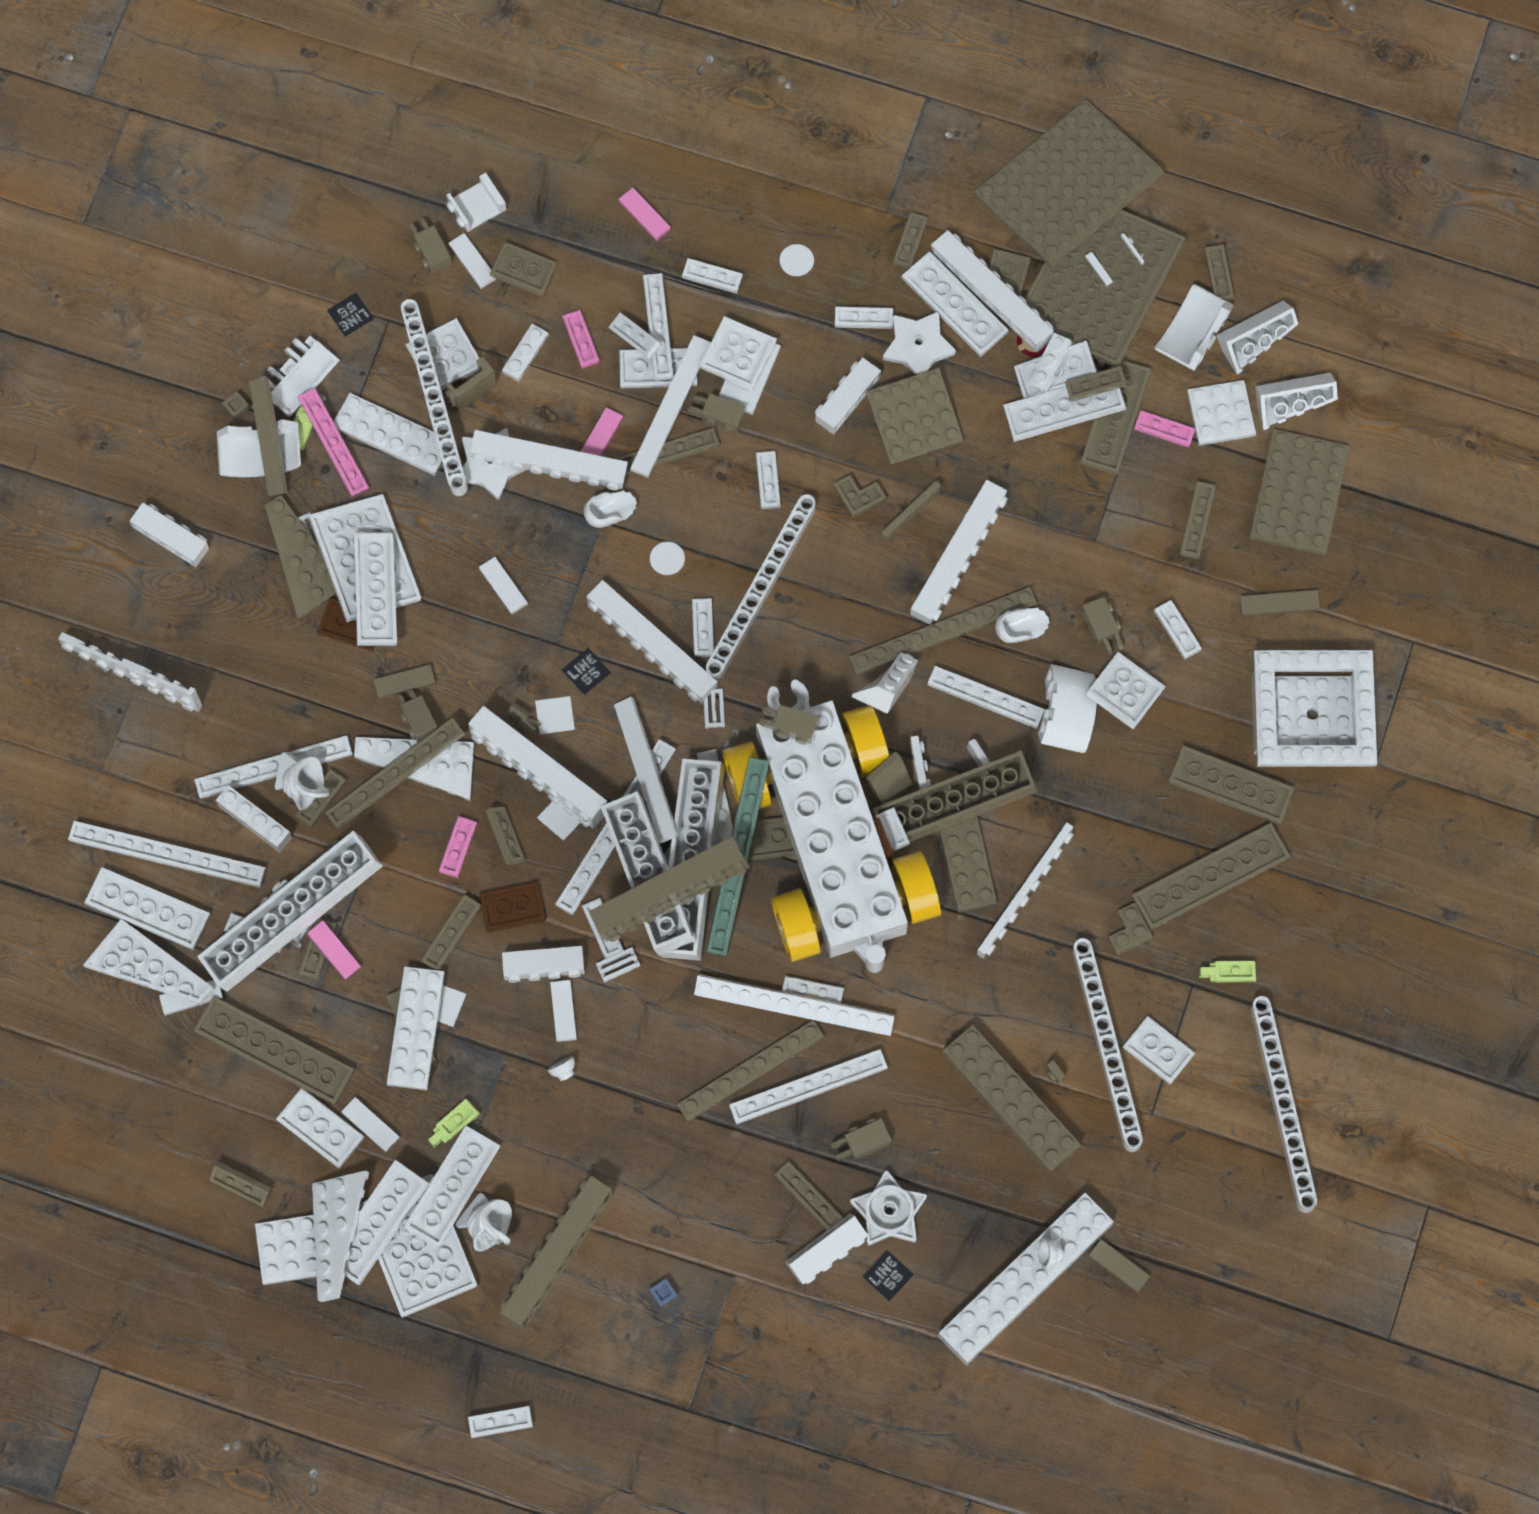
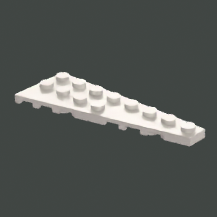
(138, 674)

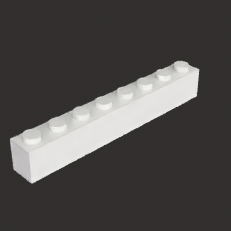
(992, 290)
(548, 459)
(958, 552)
(651, 641)

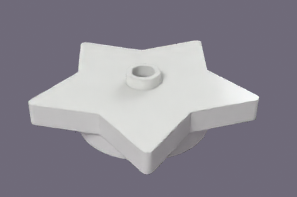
(923, 331)
(487, 475)
(889, 1195)

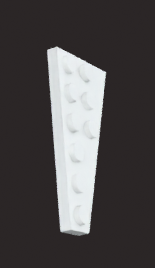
(447, 771)
(138, 960)
(335, 1224)

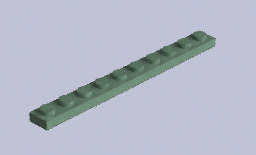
(742, 833)

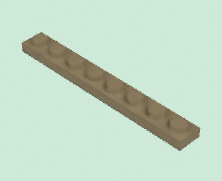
(395, 773)
(750, 1071)

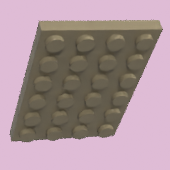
(1299, 492)

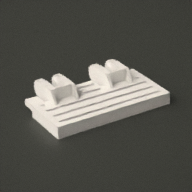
(300, 376)

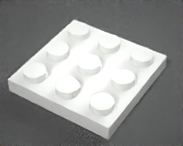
(451, 353)
(738, 353)
(1221, 412)
(1125, 690)
(286, 1249)

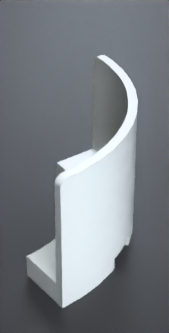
(1194, 327)
(241, 454)
(1070, 712)

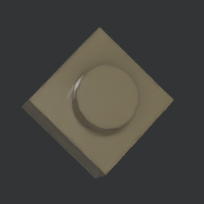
(235, 405)
(1054, 1073)

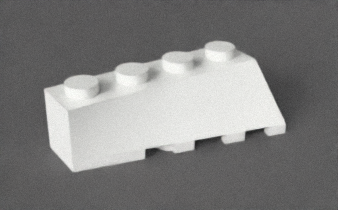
(1256, 334)
(1293, 397)
(888, 687)

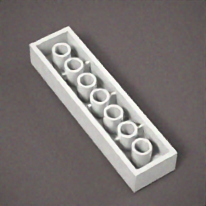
(537, 767)
(643, 860)

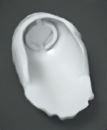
(609, 508)
(1021, 624)

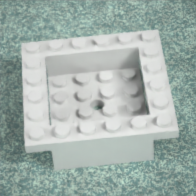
(1344, 705)

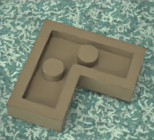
(858, 500)
(1135, 931)

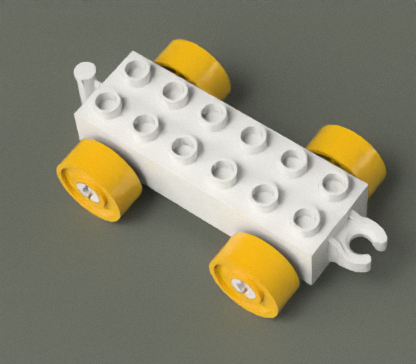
(835, 836)

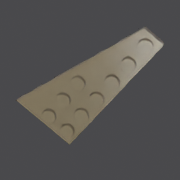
(300, 558)

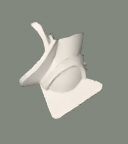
(301, 779)
(486, 1222)

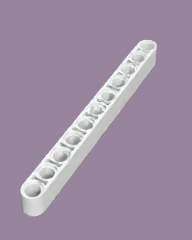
(437, 405)
(761, 578)
(1107, 1035)
(1283, 1113)

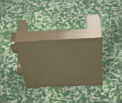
(473, 387)

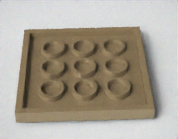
(914, 416)

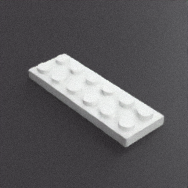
(955, 304)
(1055, 411)
(389, 433)
(375, 589)
(147, 908)
(415, 1028)
(451, 1187)
(382, 1218)

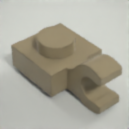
(519, 719)

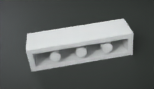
(847, 395)
(168, 534)
(254, 819)
(543, 963)
(826, 1249)

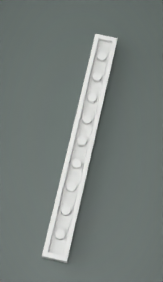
(604, 844)
(167, 854)
(794, 1004)

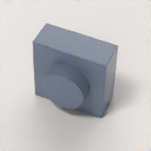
(663, 1292)

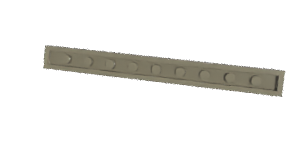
(940, 632)

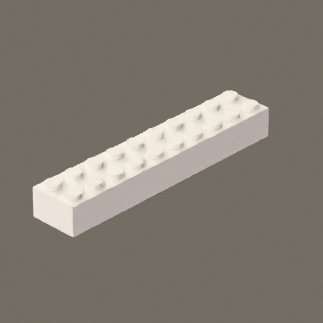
(697, 828)
(290, 911)
(1024, 1280)

